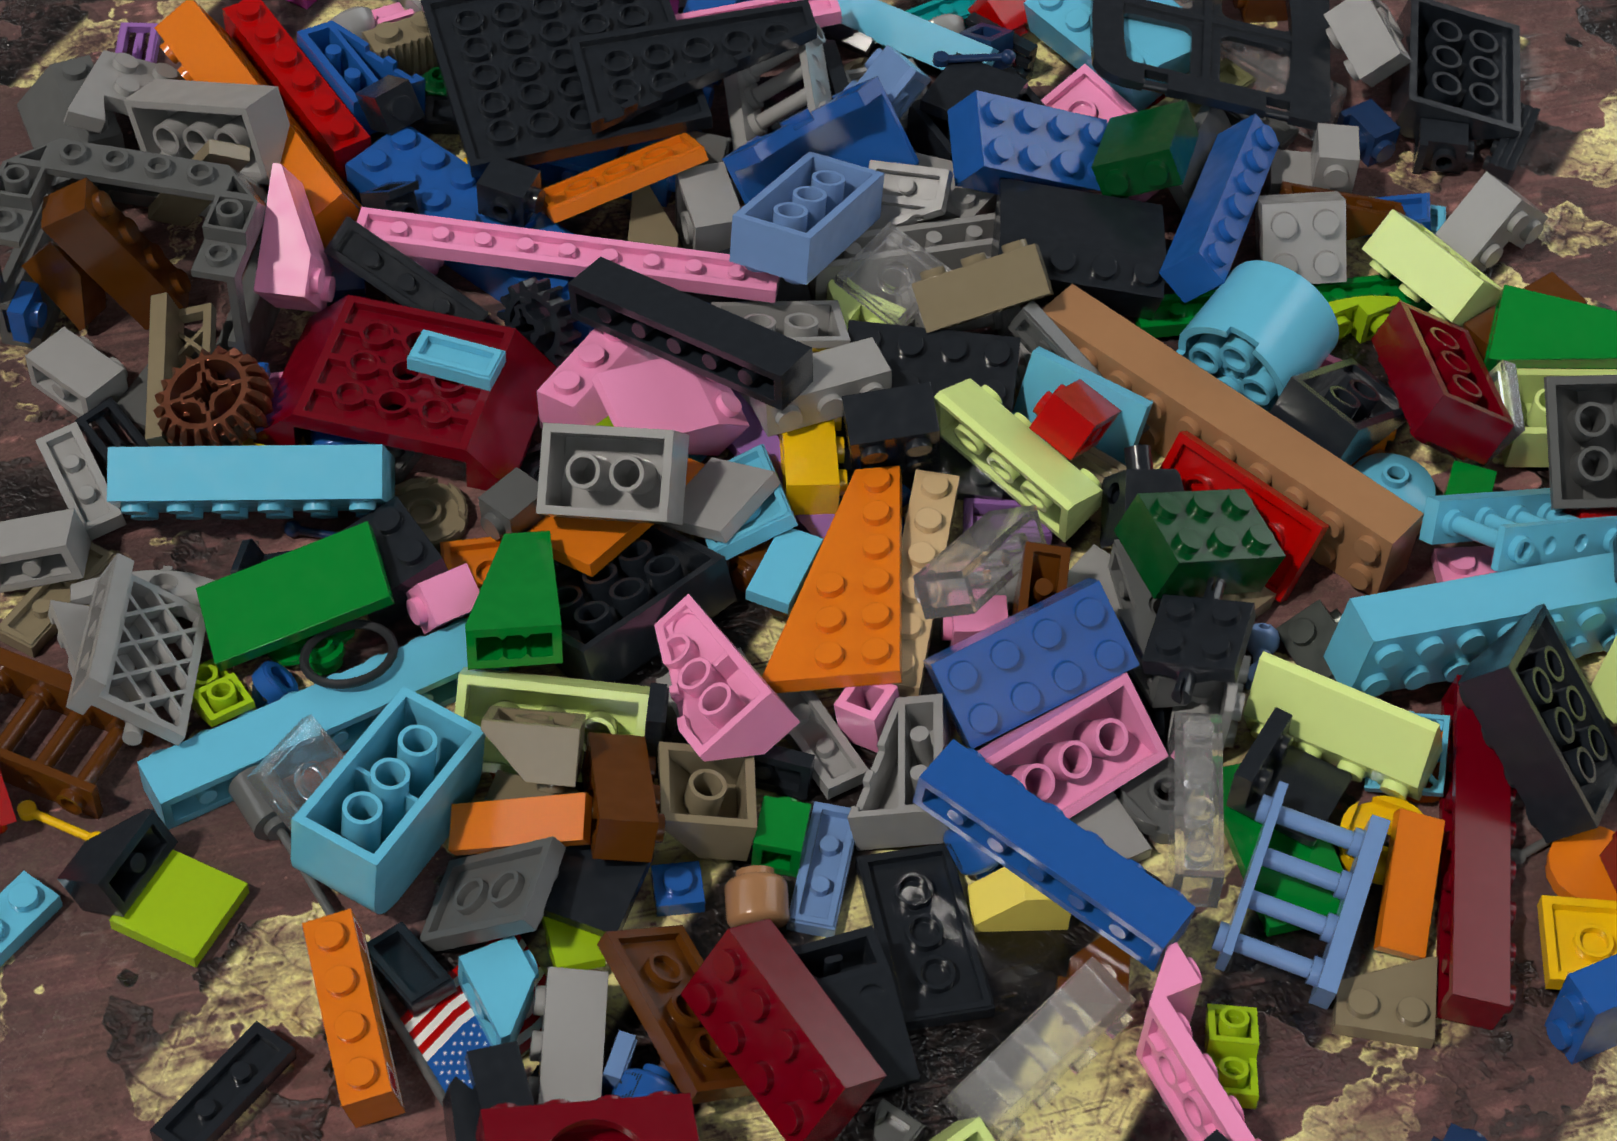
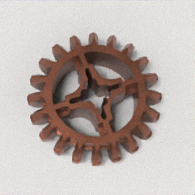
(214, 400)

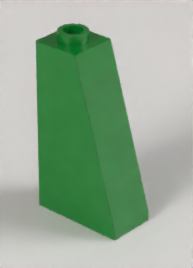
(1550, 332)
(517, 607)

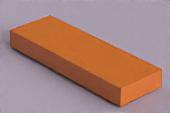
(510, 822)
(1409, 885)

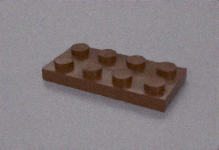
(653, 971)

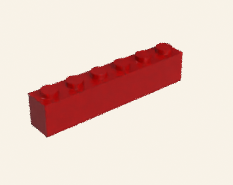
(299, 82)

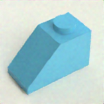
(499, 987)

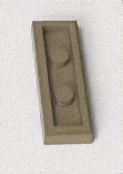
(28, 624)

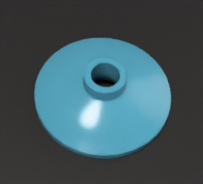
(1400, 476)

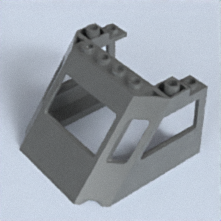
(137, 179)

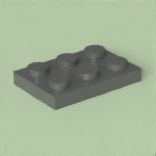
(492, 895)

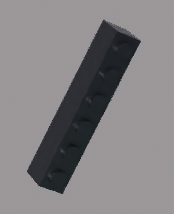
(691, 333)

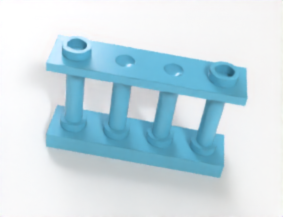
(1516, 526)

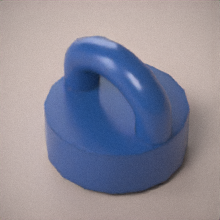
(272, 683)

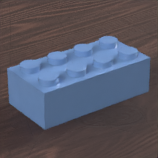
(806, 218)

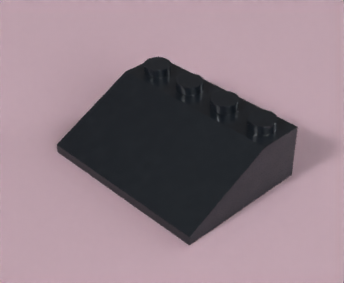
(1459, 71)
(1088, 240)
(613, 614)
(1544, 726)

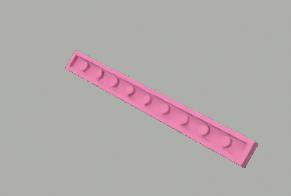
(564, 253)

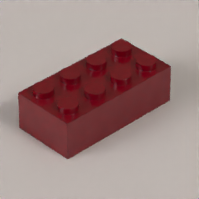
(1441, 383)
(782, 1033)

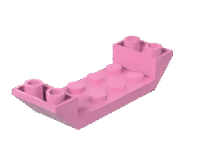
(1175, 1063)

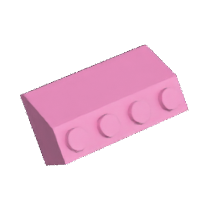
(570, 393)
(1081, 747)

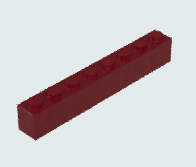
(1474, 877)

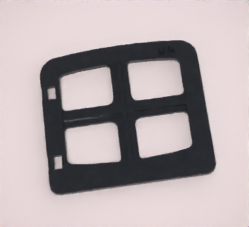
(1306, 45)

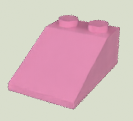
(291, 255)
(672, 398)

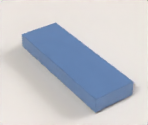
(822, 872)

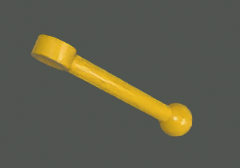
(28, 811)

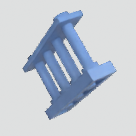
(1347, 886)

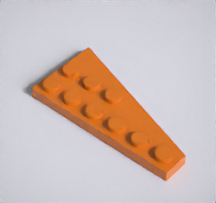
(850, 605)

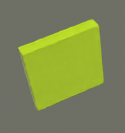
(182, 908)

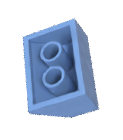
(898, 76)

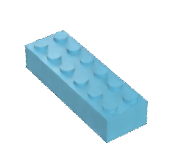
(249, 480)

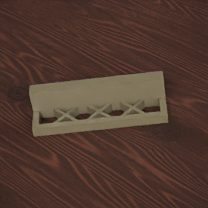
(167, 350)

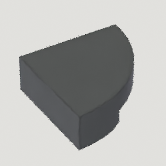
(895, 1125)

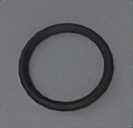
(355, 681)

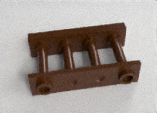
(44, 690)

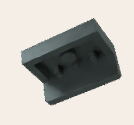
(1309, 635)

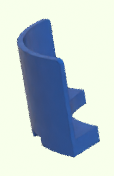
(850, 128)

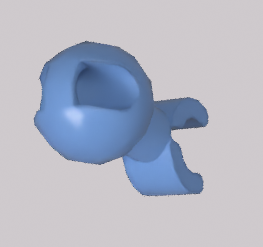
(1262, 638)

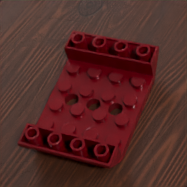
(351, 371)

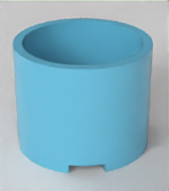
(1261, 331)

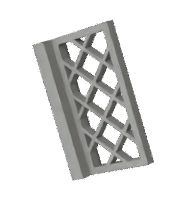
(107, 637)

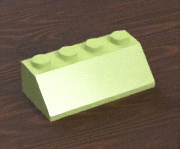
(1016, 457)
(607, 705)
(1346, 727)

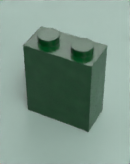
(1146, 150)

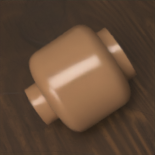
(756, 896)

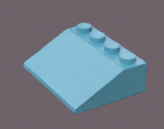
(1066, 29)

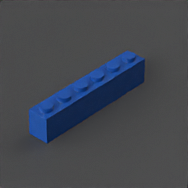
(1220, 208)
(1053, 854)

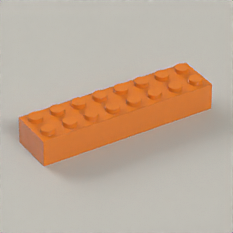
(214, 56)

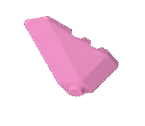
(718, 694)

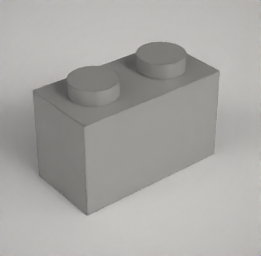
(75, 373)
(42, 550)

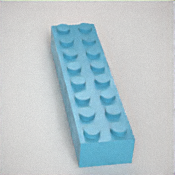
(1440, 627)

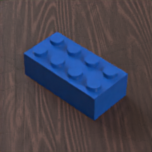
(1022, 142)
(1031, 662)

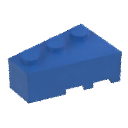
(350, 65)

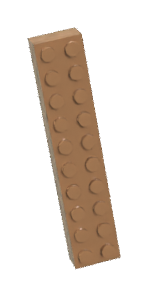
(1368, 525)

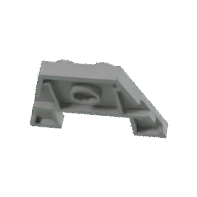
(108, 84)

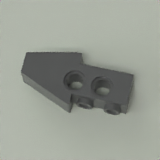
(1137, 618)

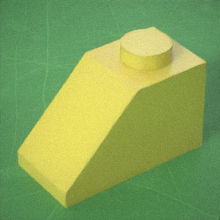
(1011, 904)

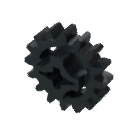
(541, 317)

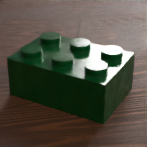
(1195, 536)

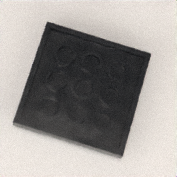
(944, 360)

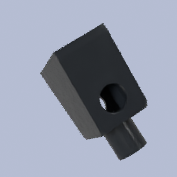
(1123, 487)

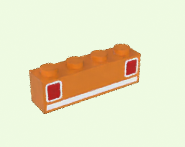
(353, 1018)

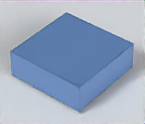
(619, 1061)

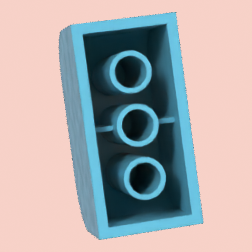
(388, 801)

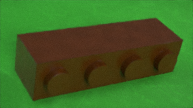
(112, 249)

